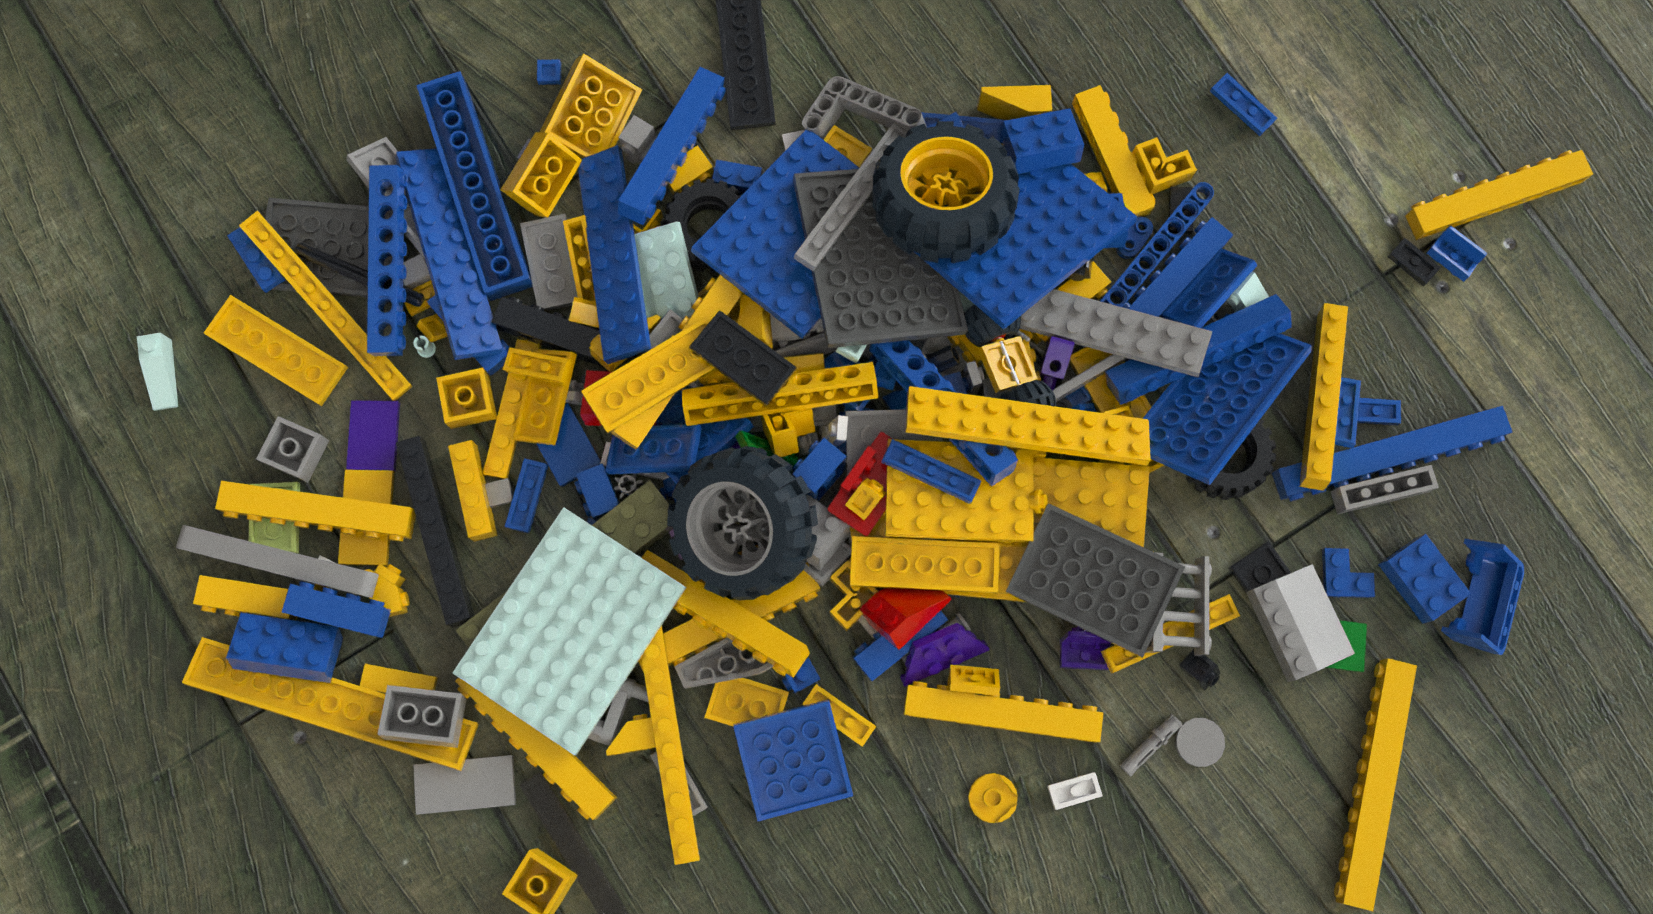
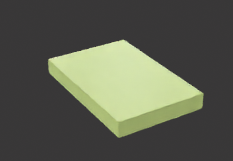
(274, 535)

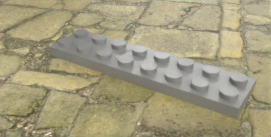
(1119, 331)

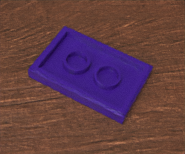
(373, 435)

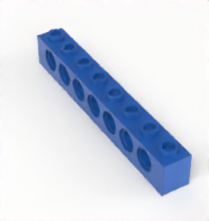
(380, 179)
(898, 365)

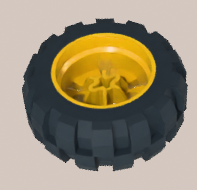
(936, 156)

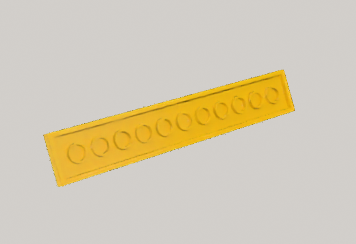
(330, 705)

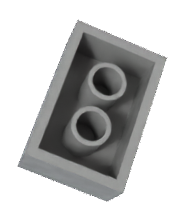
(422, 716)

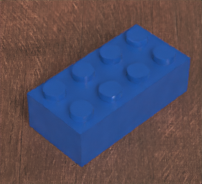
(285, 647)

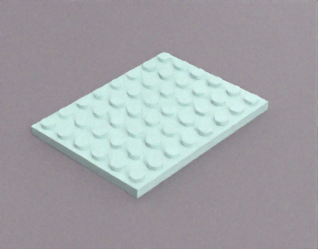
(569, 631)

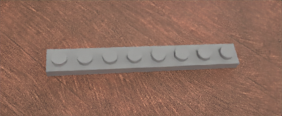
(845, 206)

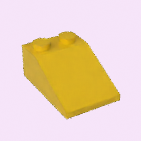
(1015, 101)

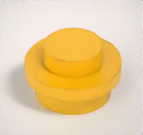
(1038, 501)

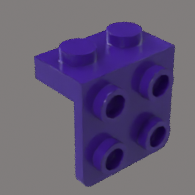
(1082, 650)

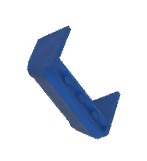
(1492, 598)

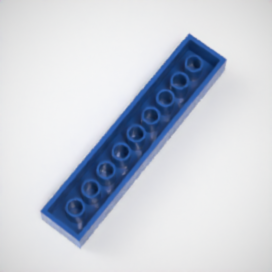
(475, 186)

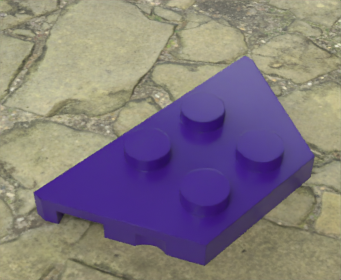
(939, 650)

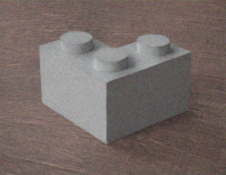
(637, 139)

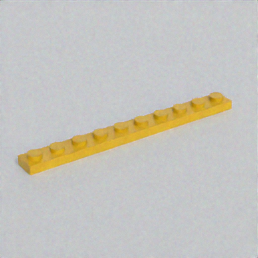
(324, 304)
(669, 751)

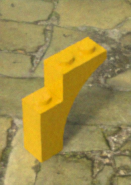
(754, 320)

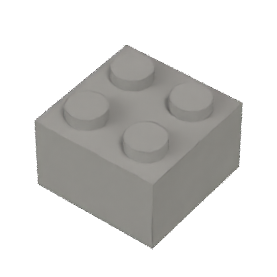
(292, 449)

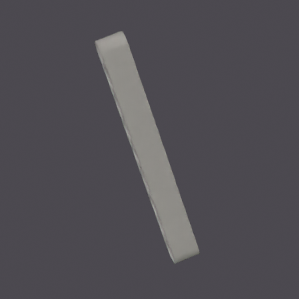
(277, 561)

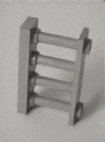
(1201, 640)

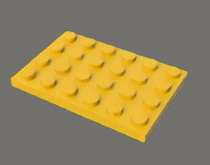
(926, 512)

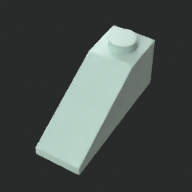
(158, 370)

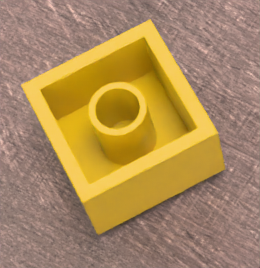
(466, 398)
(539, 883)

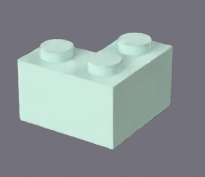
(1247, 293)

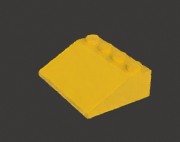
(591, 108)

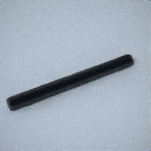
(349, 270)

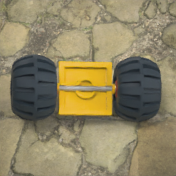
(1006, 360)

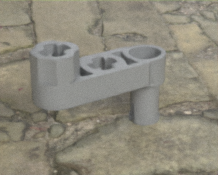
(606, 730)

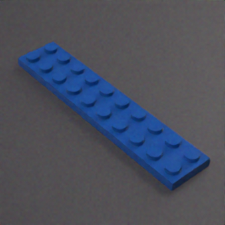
(448, 256)
(613, 257)

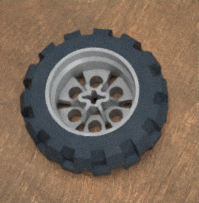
(781, 519)

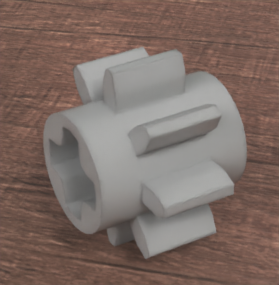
(805, 442)
(622, 483)

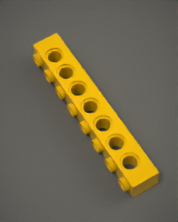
(800, 392)

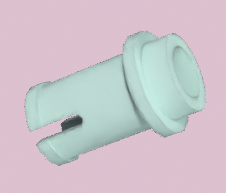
(430, 348)

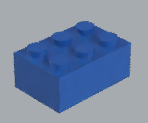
(1042, 140)
(820, 467)
(1424, 579)

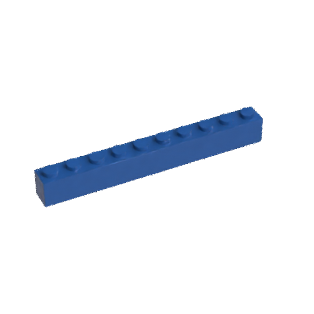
(1402, 451)

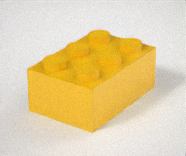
(541, 174)

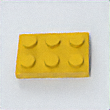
(744, 700)

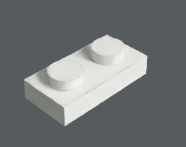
(1074, 791)

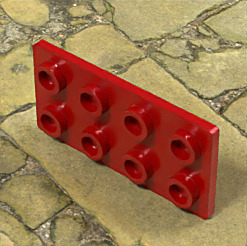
(868, 467)

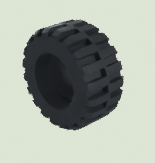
(694, 200)
(1257, 468)

